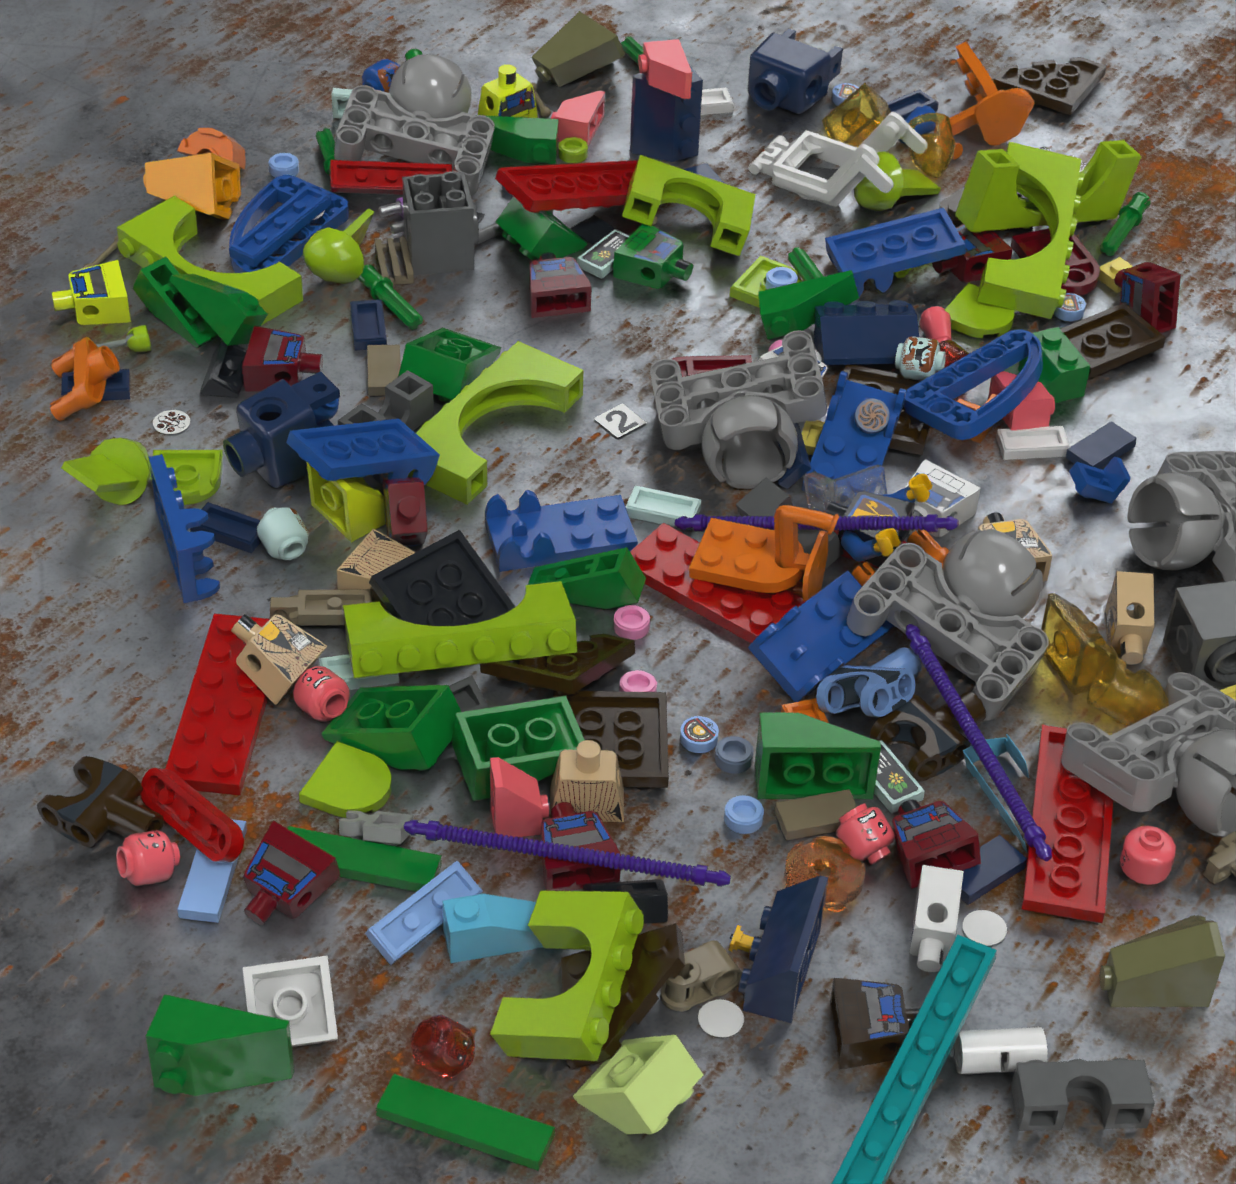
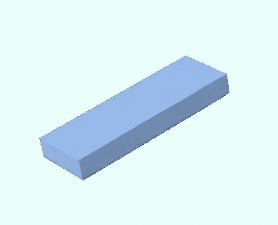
(207, 886)
(420, 913)

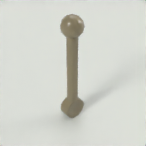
(545, 112)
(104, 255)

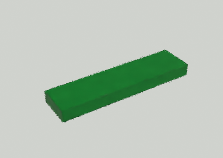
(376, 861)
(465, 1122)

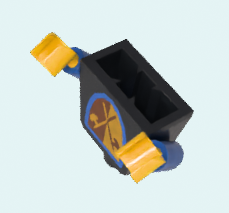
(878, 544)

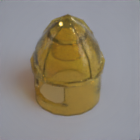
(940, 148)
(1126, 694)

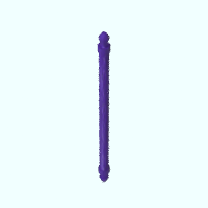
(929, 523)
(1032, 833)
(698, 874)

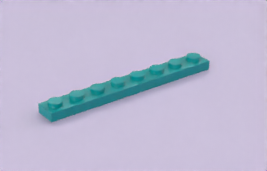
(917, 1064)

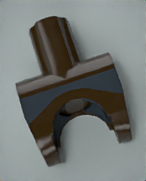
(930, 732)
(101, 807)

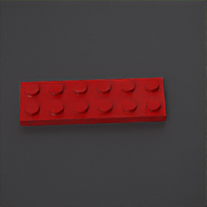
(568, 185)
(666, 562)
(219, 715)
(1079, 833)

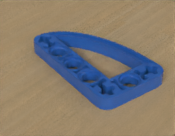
(281, 190)
(956, 420)

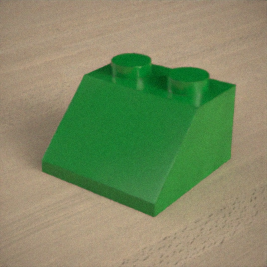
(537, 232)
(1064, 368)

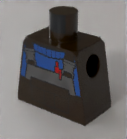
(868, 1021)

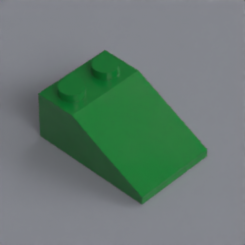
(448, 360)
(398, 724)
(520, 733)
(812, 758)
(215, 1048)

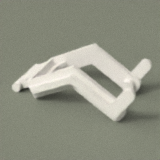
(784, 158)

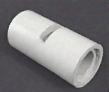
(998, 1049)

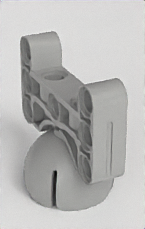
(418, 120)
(742, 411)
(1197, 503)
(968, 600)
(1177, 747)

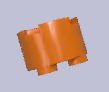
(213, 141)

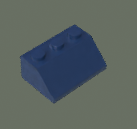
(664, 123)
(863, 331)
(784, 950)

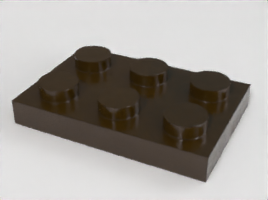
(1113, 338)

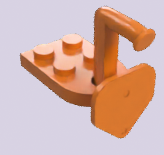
(996, 112)
(764, 557)

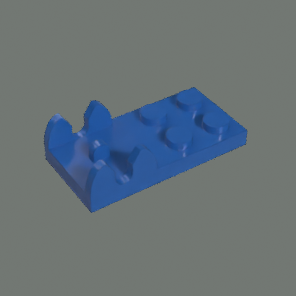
(894, 247)
(842, 444)
(365, 450)
(555, 532)
(183, 546)
(813, 639)

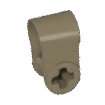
(706, 975)

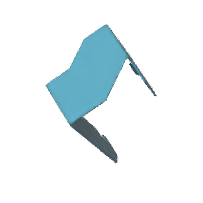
(998, 746)

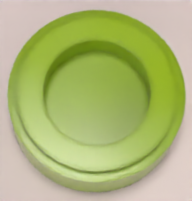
(573, 150)

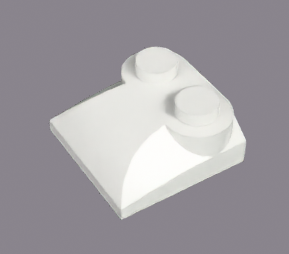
(295, 993)

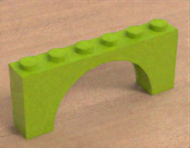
(993, 202)
(171, 224)
(1035, 281)
(516, 378)
(387, 645)

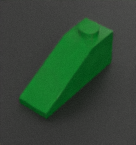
(526, 138)
(169, 304)
(793, 305)
(225, 308)
(597, 579)

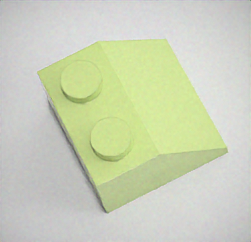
(641, 1084)

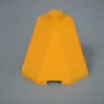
(199, 180)

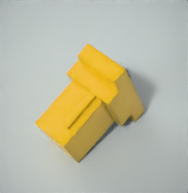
(740, 941)

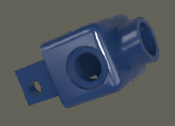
(791, 73)
(266, 423)

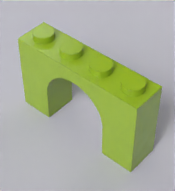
(724, 205)
(579, 1019)

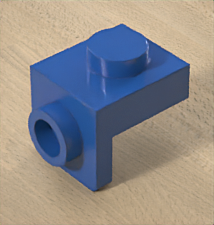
(1100, 483)

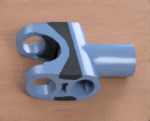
(874, 688)

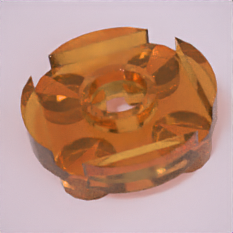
(830, 853)

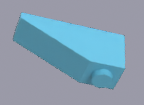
(487, 926)

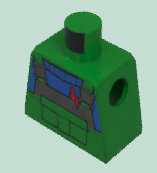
(651, 258)

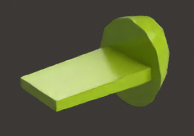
(905, 181)
(336, 253)
(114, 470)

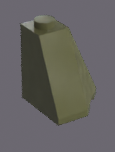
(576, 51)
(1166, 966)

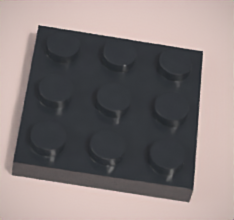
(442, 586)

